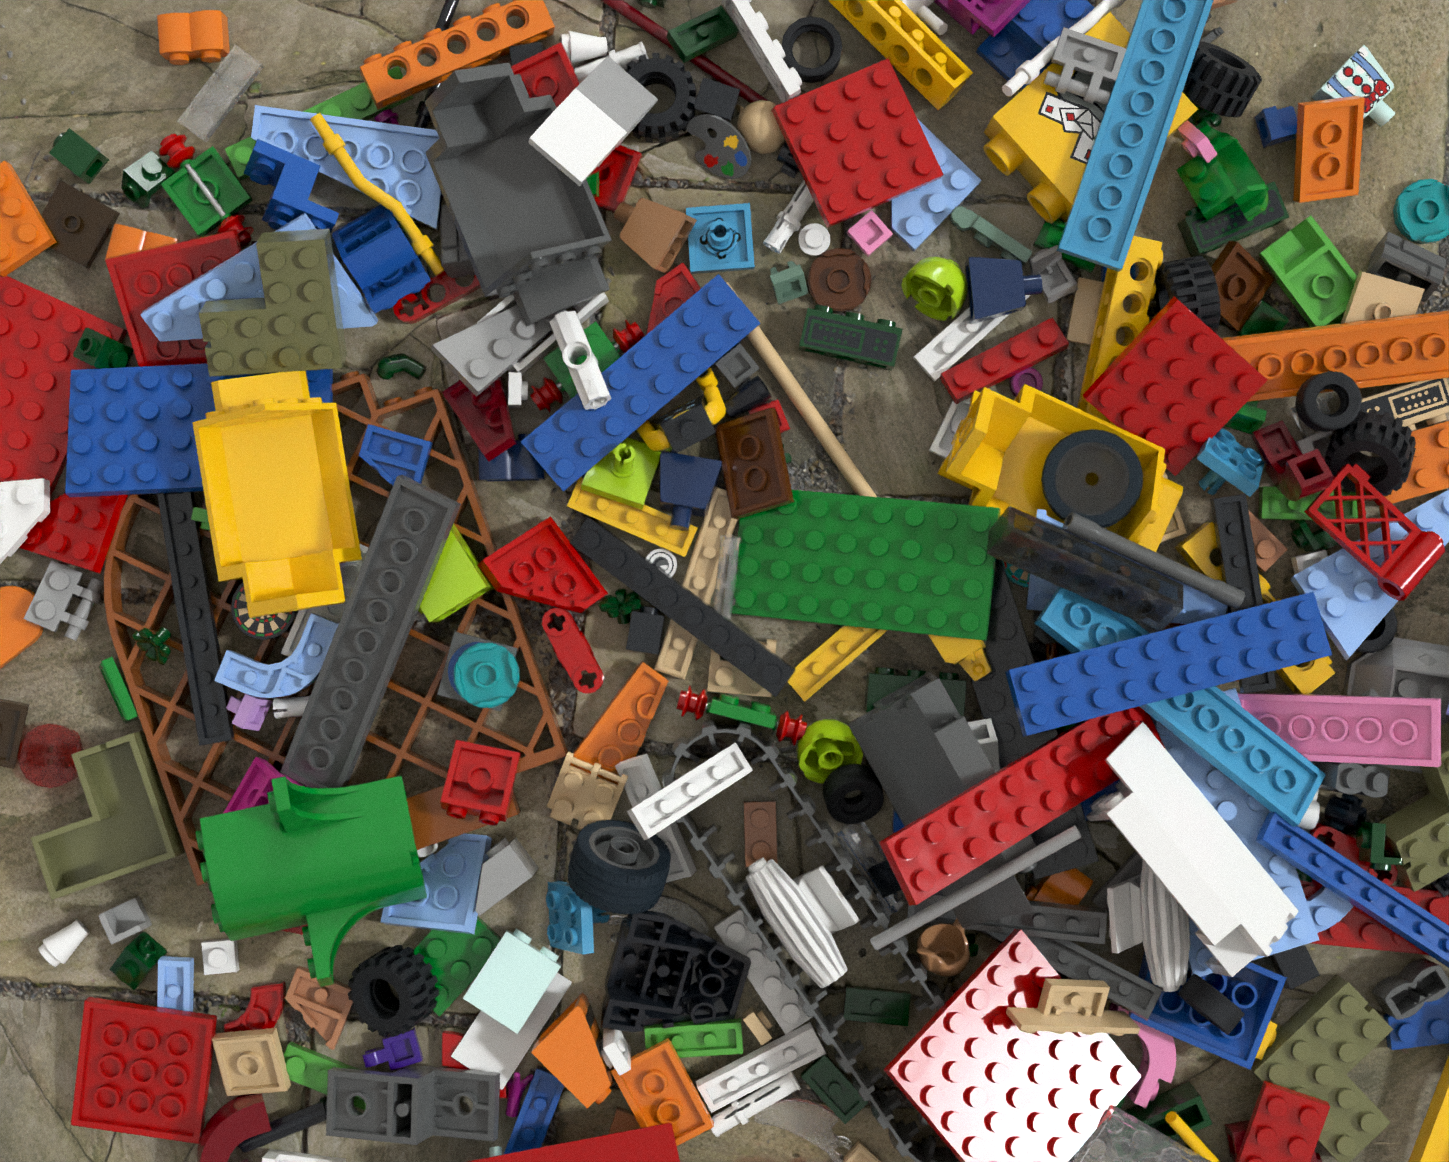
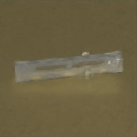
(728, 546)

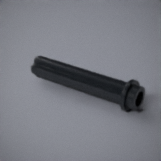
(288, 1125)

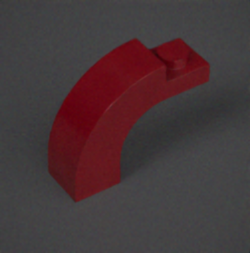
(1290, 470)
(231, 1125)

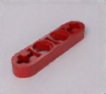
(453, 293)

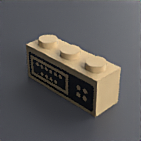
(1413, 402)

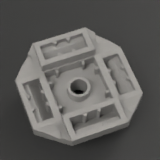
(1402, 670)

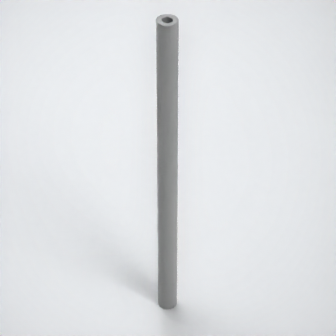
(976, 887)

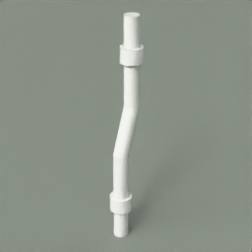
(1030, 68)

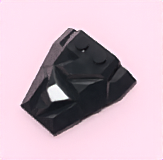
(670, 975)

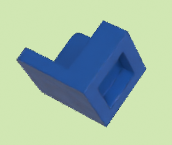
(1276, 125)

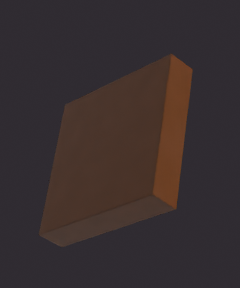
(1239, 283)

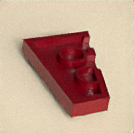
(484, 416)

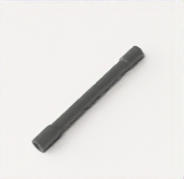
(1095, 533)

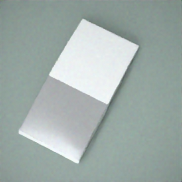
(592, 120)

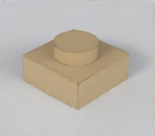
(759, 1024)

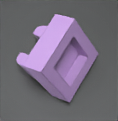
(249, 711)

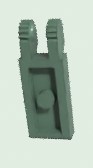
(989, 235)

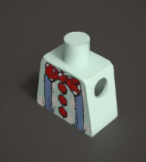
(1361, 77)

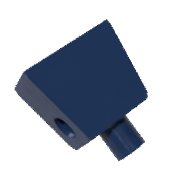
(997, 287)
(686, 486)

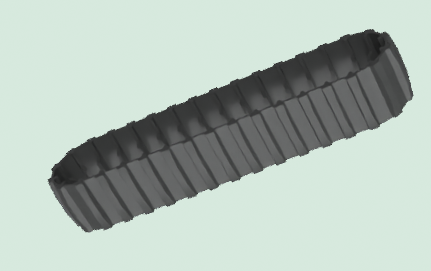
(826, 1026)

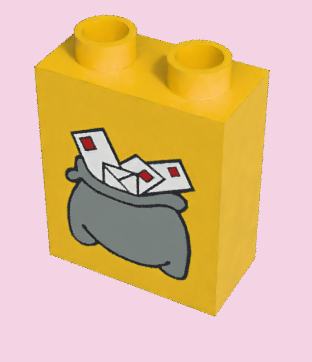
(1053, 132)

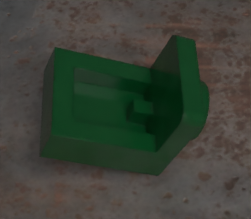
(144, 178)
(1263, 320)
(101, 350)
(1311, 541)
(1371, 844)
(137, 960)

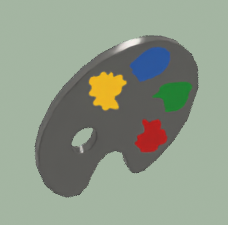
(726, 153)

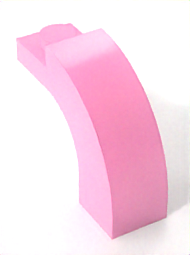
(1156, 1063)

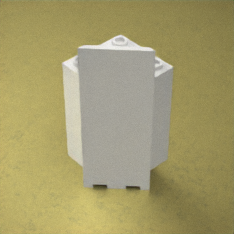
(1193, 854)

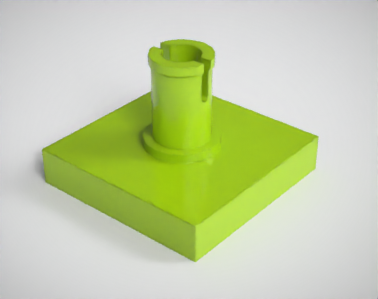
(624, 473)

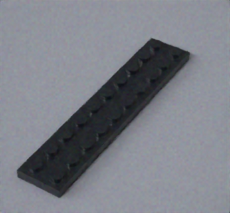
(1005, 650)

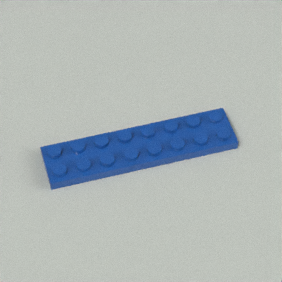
(642, 382)

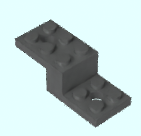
(412, 1104)

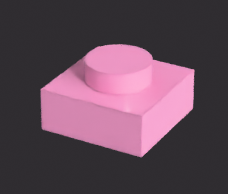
(1196, 142)
(869, 233)

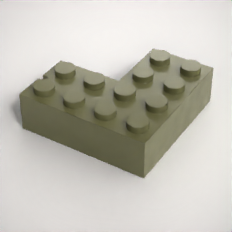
(294, 323)
(128, 821)
(1422, 828)
(1315, 1055)

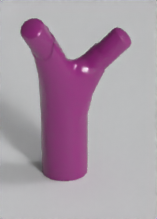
(515, 1091)

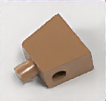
(654, 231)

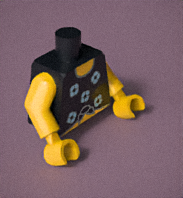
(687, 422)

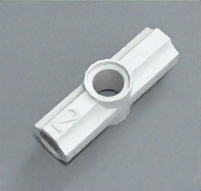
(587, 375)

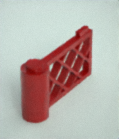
(1404, 564)

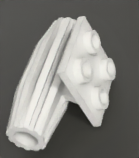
(1149, 914)
(804, 916)

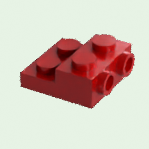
(480, 782)

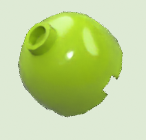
(937, 287)
(825, 748)

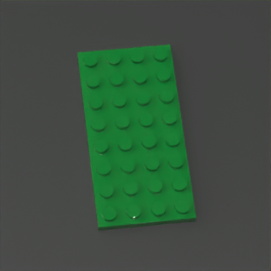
(869, 564)

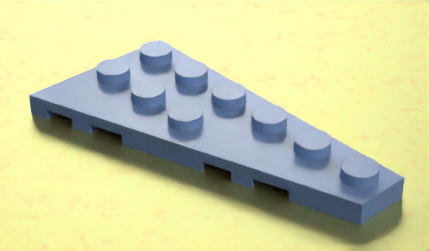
(383, 152)
(1349, 594)

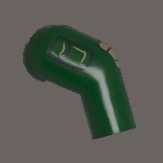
(399, 362)

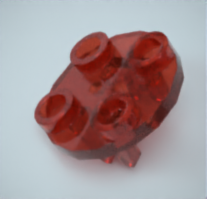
(35, 755)

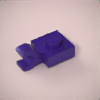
(397, 1050)

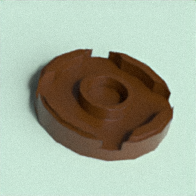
(839, 280)

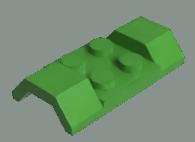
(1311, 273)

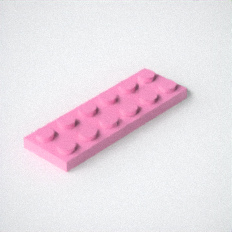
(1353, 727)

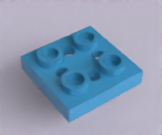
(735, 220)
(1230, 462)
(571, 919)

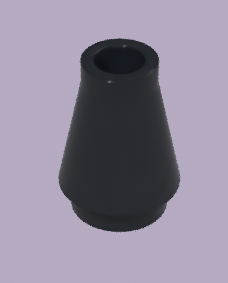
(748, 396)

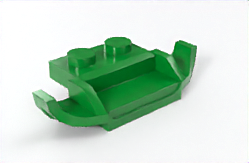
(1225, 179)

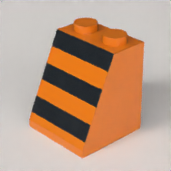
(573, 1053)

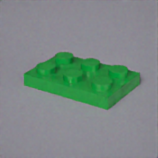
(456, 959)

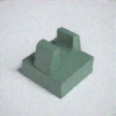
(788, 283)

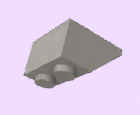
(503, 872)

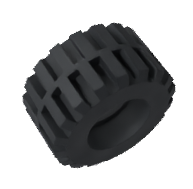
(679, 81)
(1220, 81)
(1193, 285)
(1377, 435)
(377, 1003)

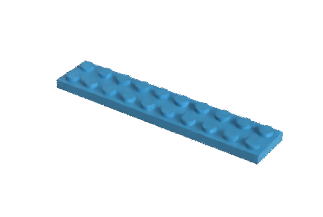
(1133, 131)
(1201, 719)

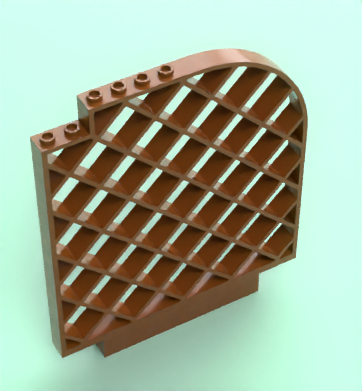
(427, 817)

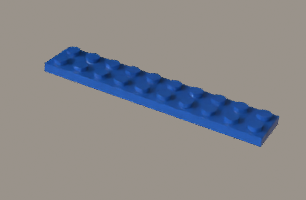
(1167, 663)

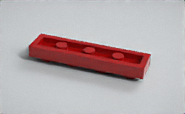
(1004, 360)

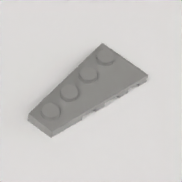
(490, 347)

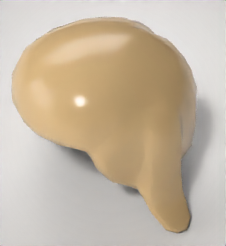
(760, 127)

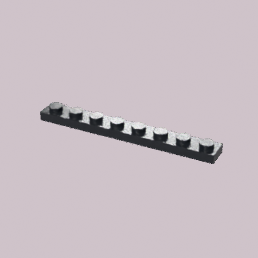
(683, 606)
(195, 617)

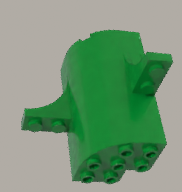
(311, 861)

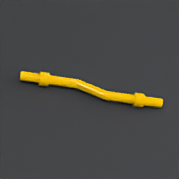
(335, 146)

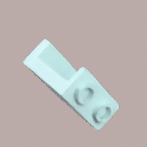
(513, 980)

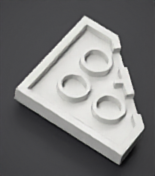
(21, 507)

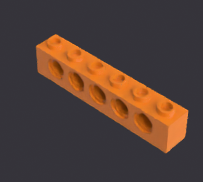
(387, 90)

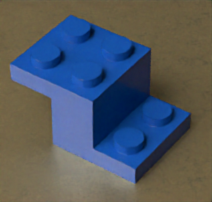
(1030, 33)
(292, 183)
(380, 258)

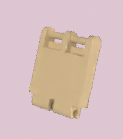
(584, 794)

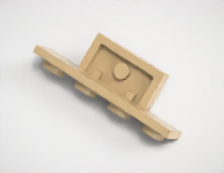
(1073, 1007)

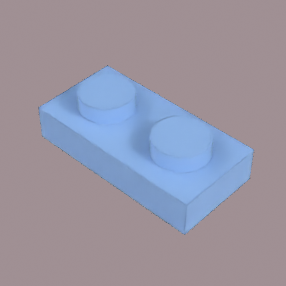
(175, 983)

